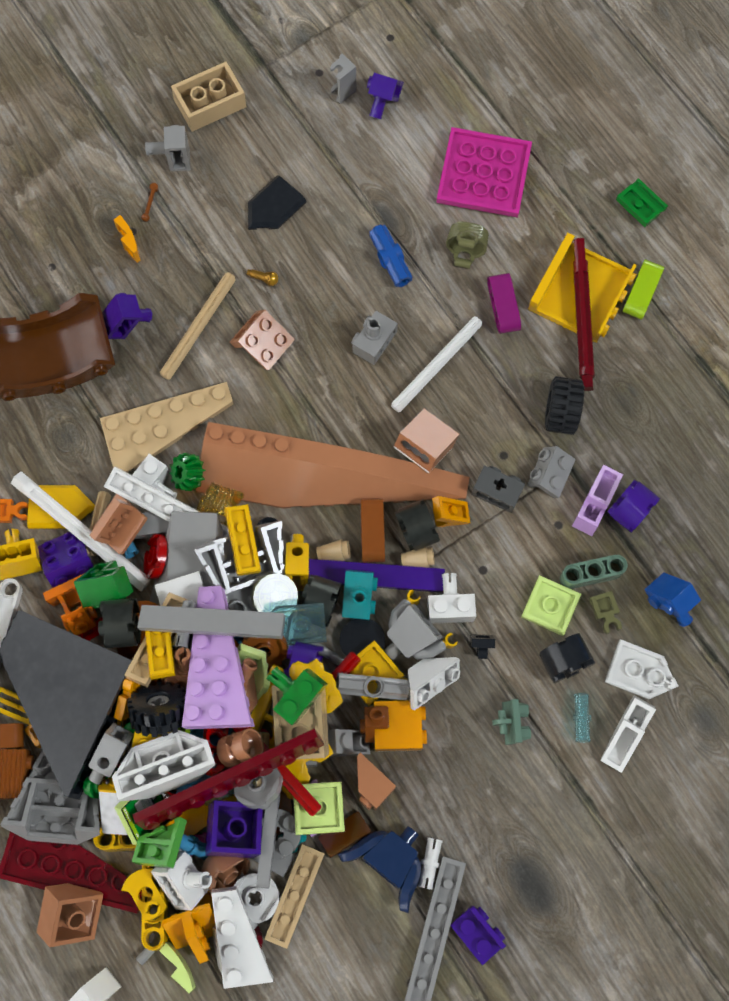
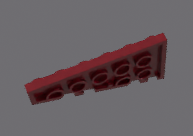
(52, 864)

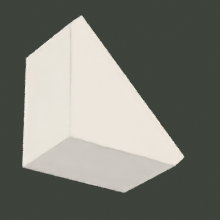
(98, 988)

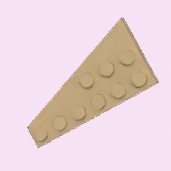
(160, 424)

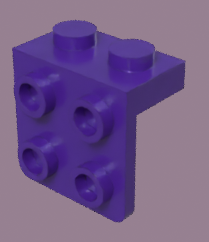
(64, 559)

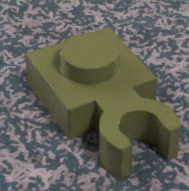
(605, 608)

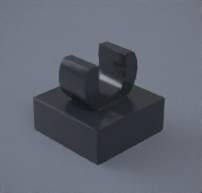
(482, 643)

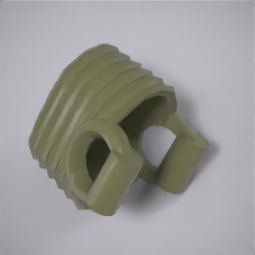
(467, 238)

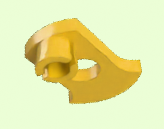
(138, 881)

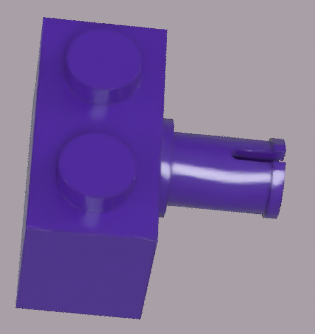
(383, 89)
(123, 315)

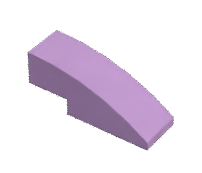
(597, 500)

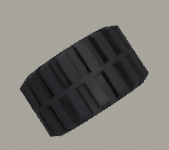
(564, 405)

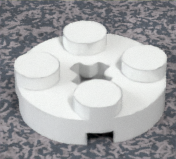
(270, 898)

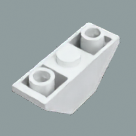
(430, 678)

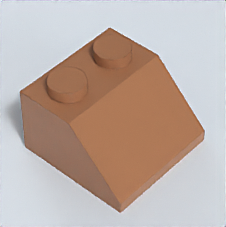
(372, 784)
(69, 914)

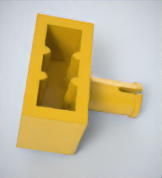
(18, 556)

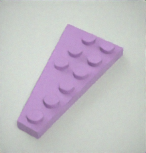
(215, 676)

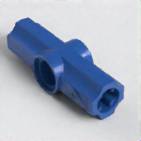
(390, 255)

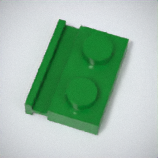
(641, 202)

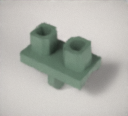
(510, 722)

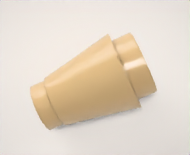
(334, 551)
(421, 558)

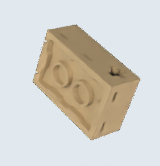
(313, 718)

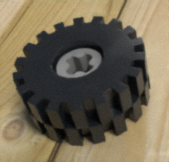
(157, 709)

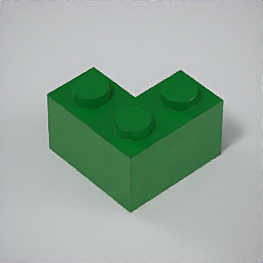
(103, 583)

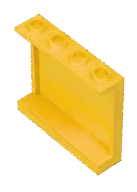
(556, 294)

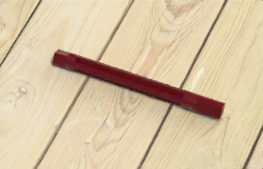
(583, 315)

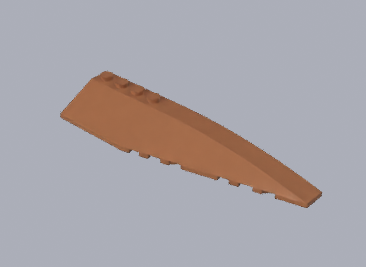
(310, 473)

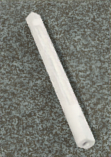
(77, 528)

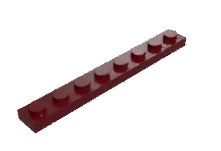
(233, 777)

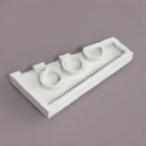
(240, 952)

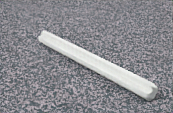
(436, 364)

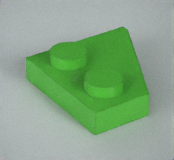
(160, 846)

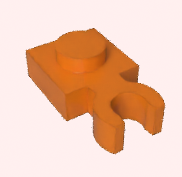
(9, 510)

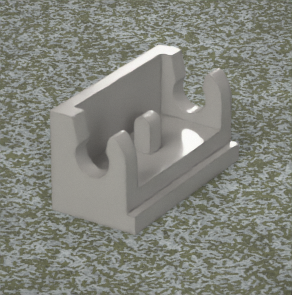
(345, 78)

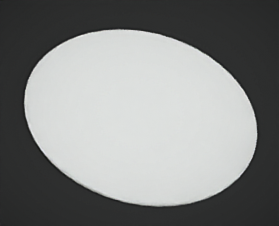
(217, 949)

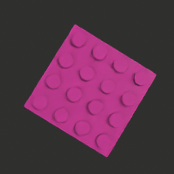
(484, 172)

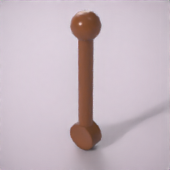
(154, 188)

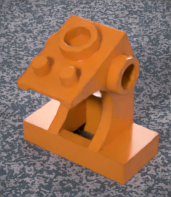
(78, 620)

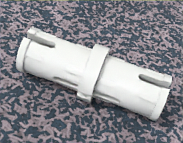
(430, 863)

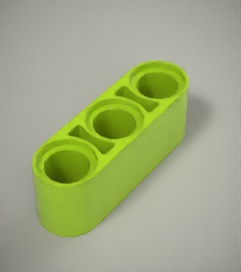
(643, 289)

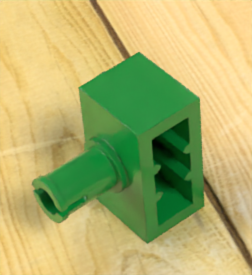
(297, 694)

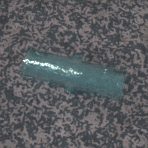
(582, 718)

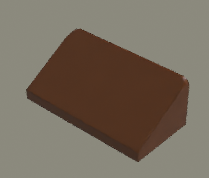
(354, 830)

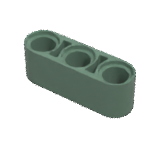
(603, 567)

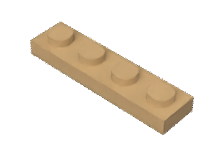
(139, 669)
(294, 896)

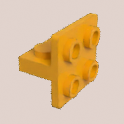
(192, 929)

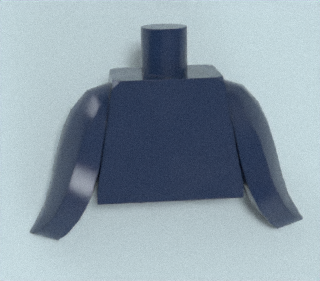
(392, 859)

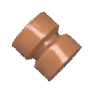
(239, 747)

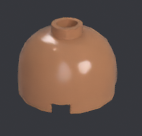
(224, 870)

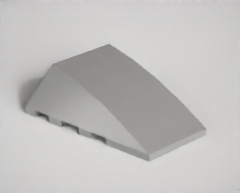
(184, 534)
(219, 563)
(49, 816)

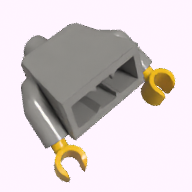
(413, 632)

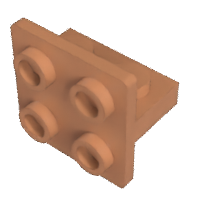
(118, 524)

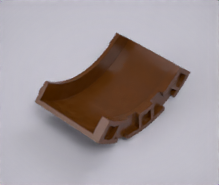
(54, 349)

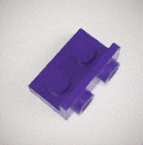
(478, 934)

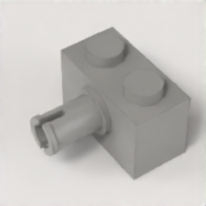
(174, 147)
(374, 337)

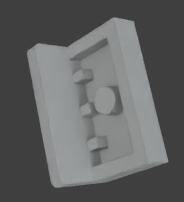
(551, 471)

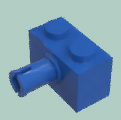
(673, 596)

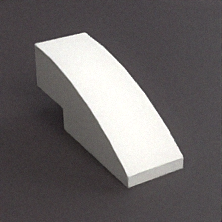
(628, 733)

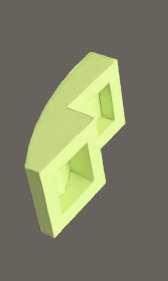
(182, 973)

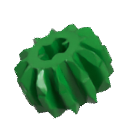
(187, 472)

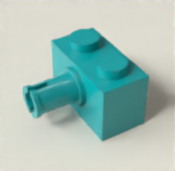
(358, 594)

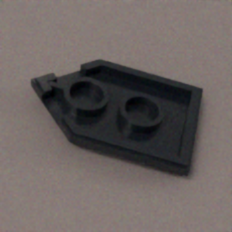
(274, 205)

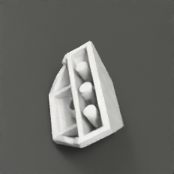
(162, 766)

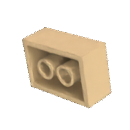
(209, 96)

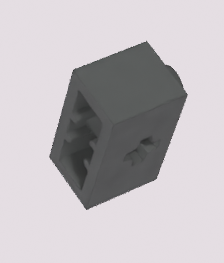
(505, 497)

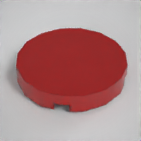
(156, 557)

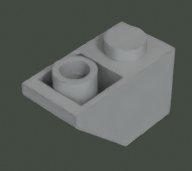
(347, 743)

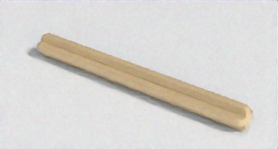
(197, 326)

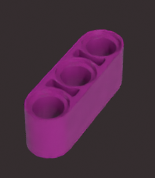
(504, 303)

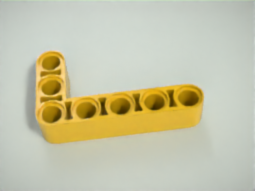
(148, 927)

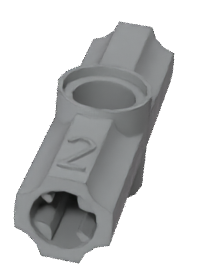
(386, 687)

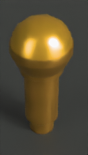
(270, 278)

